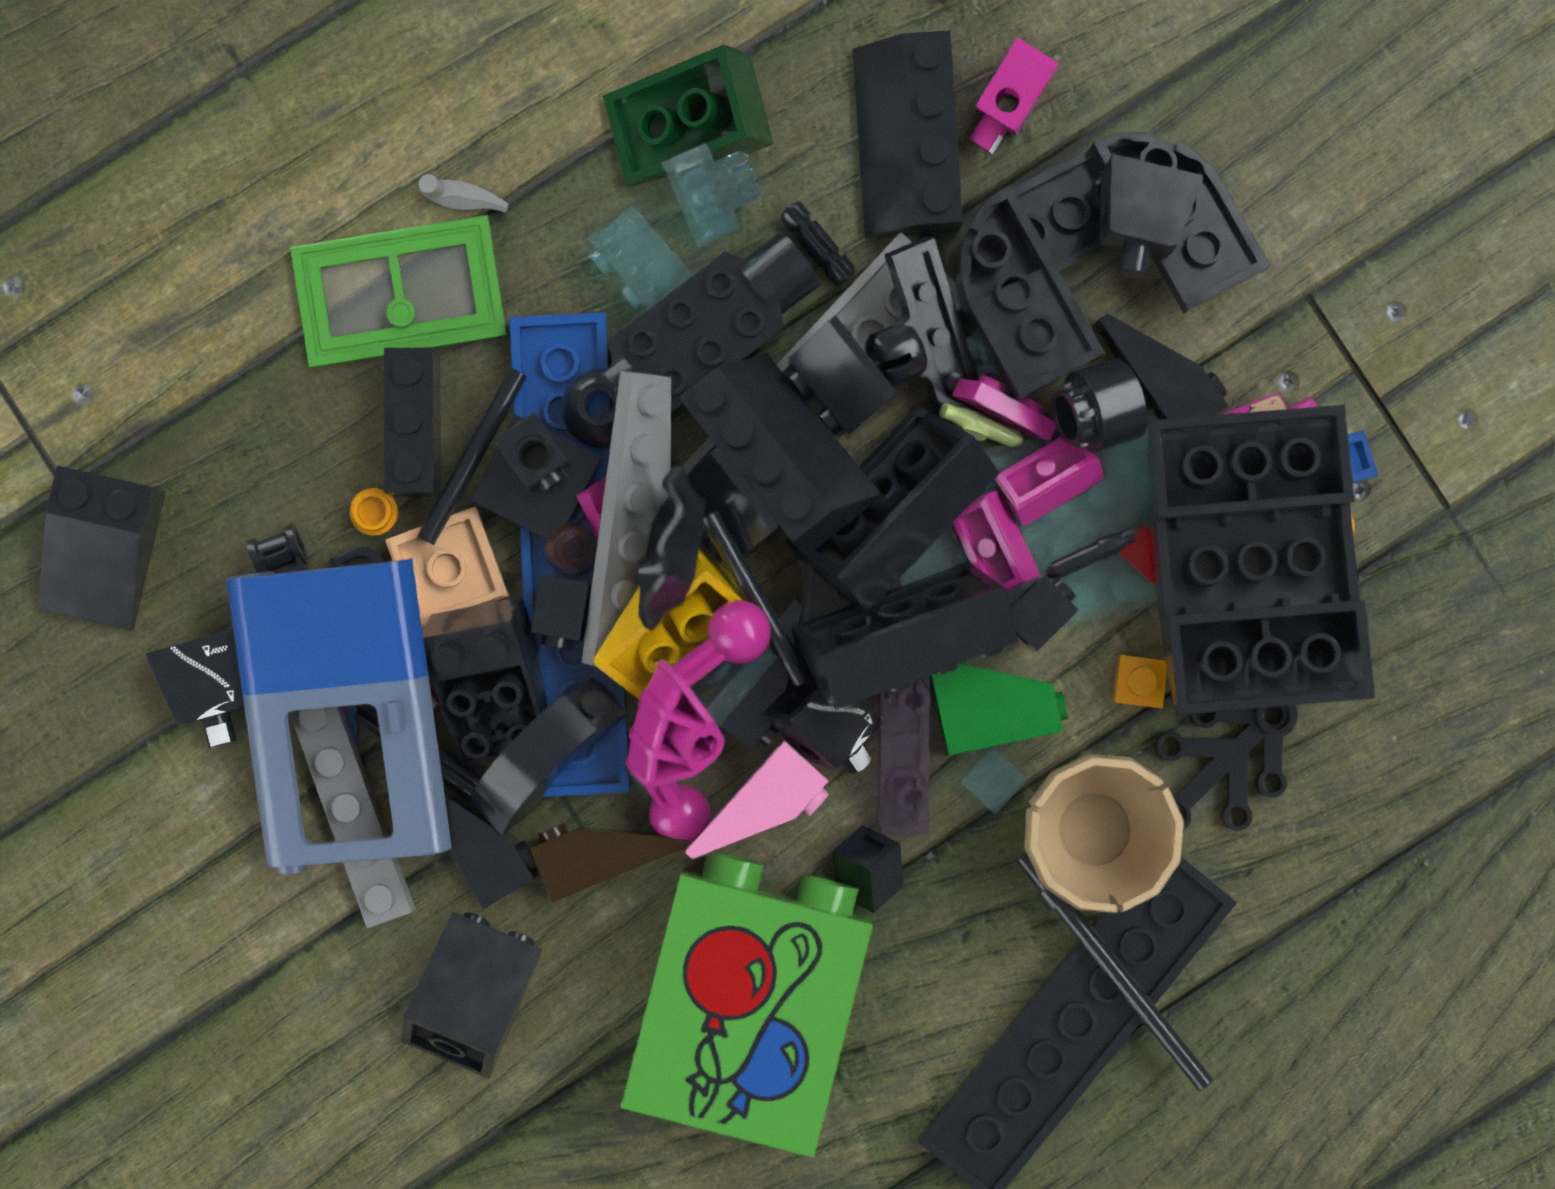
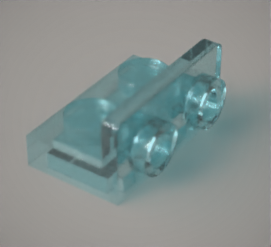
(638, 259)

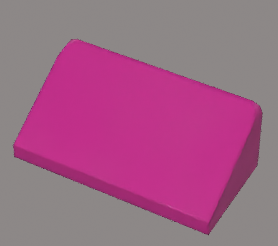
(1048, 479)
(995, 541)

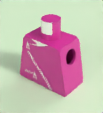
(1025, 77)

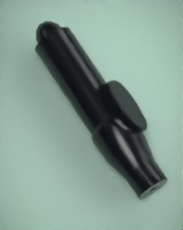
(1100, 549)

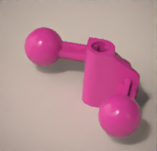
(676, 733)

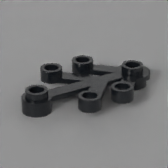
(1232, 758)

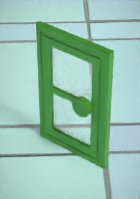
(398, 291)

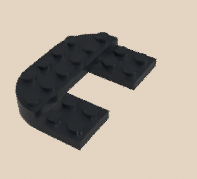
(1051, 223)

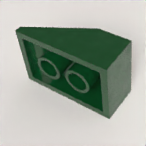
(684, 106)

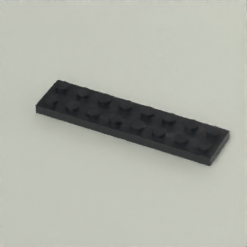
(1069, 1033)

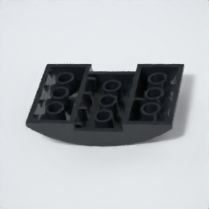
(1257, 560)

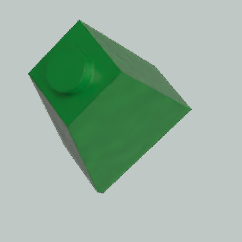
(993, 708)

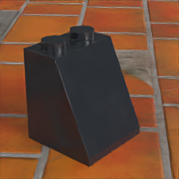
(470, 993)

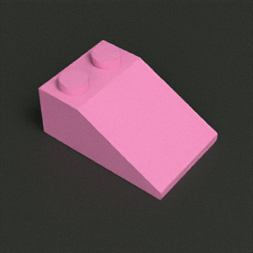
(771, 796)

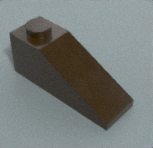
(591, 855)

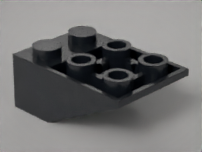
(485, 675)

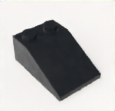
(97, 546)

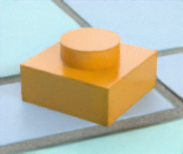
(1140, 681)

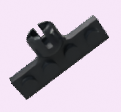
(929, 334)

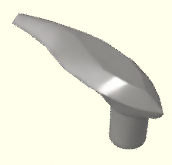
(459, 194)

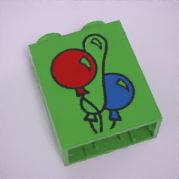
(749, 1005)

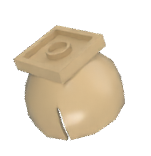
(1103, 833)

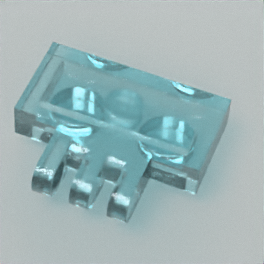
(711, 190)

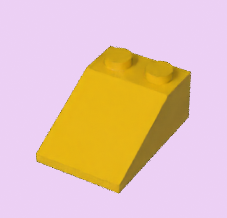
(632, 650)

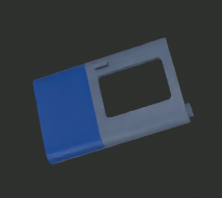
(333, 644)

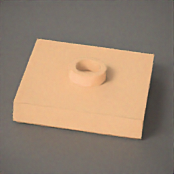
(454, 571)

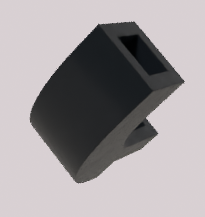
(541, 752)

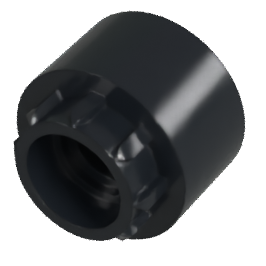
(1100, 406)

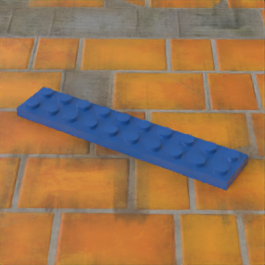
(551, 354)

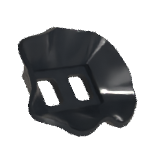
(672, 550)

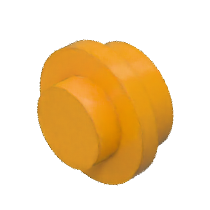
(373, 512)

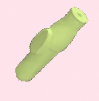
(980, 426)

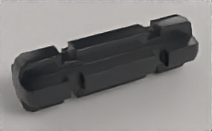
(817, 243)

